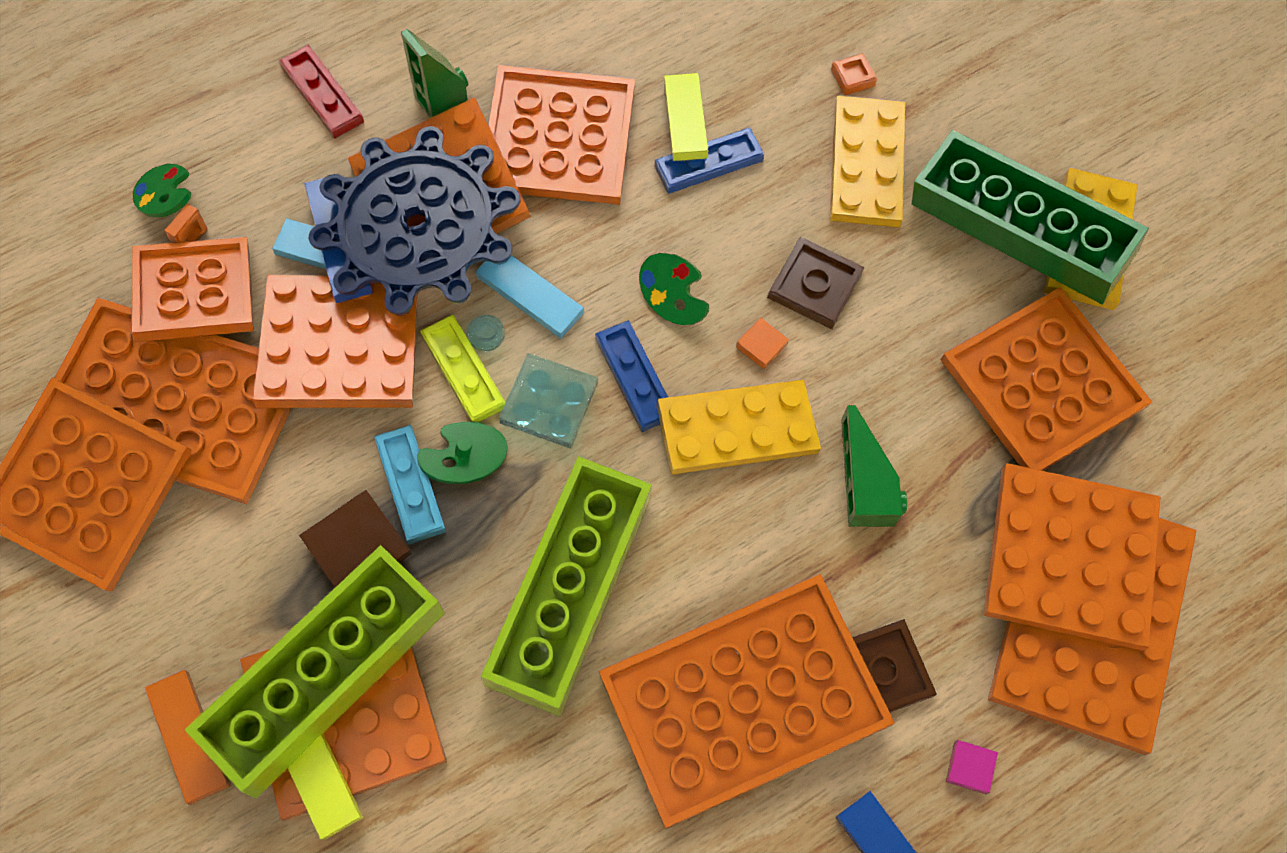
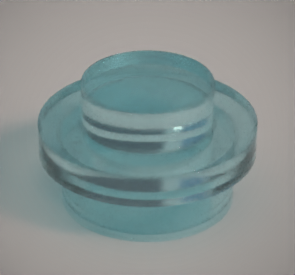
(486, 332)

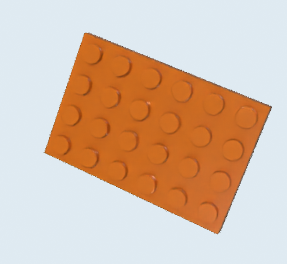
(186, 390)
(1093, 683)
(744, 700)

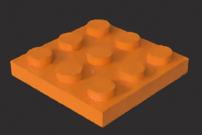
(191, 289)

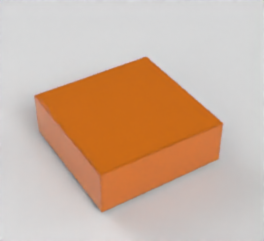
(854, 74)
(186, 226)
(762, 343)

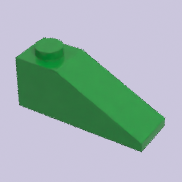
(433, 78)
(870, 479)

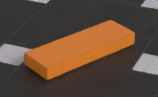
(175, 708)

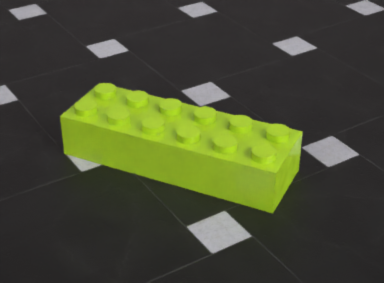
(567, 586)
(315, 672)

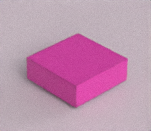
(971, 767)

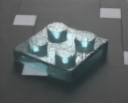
(548, 400)

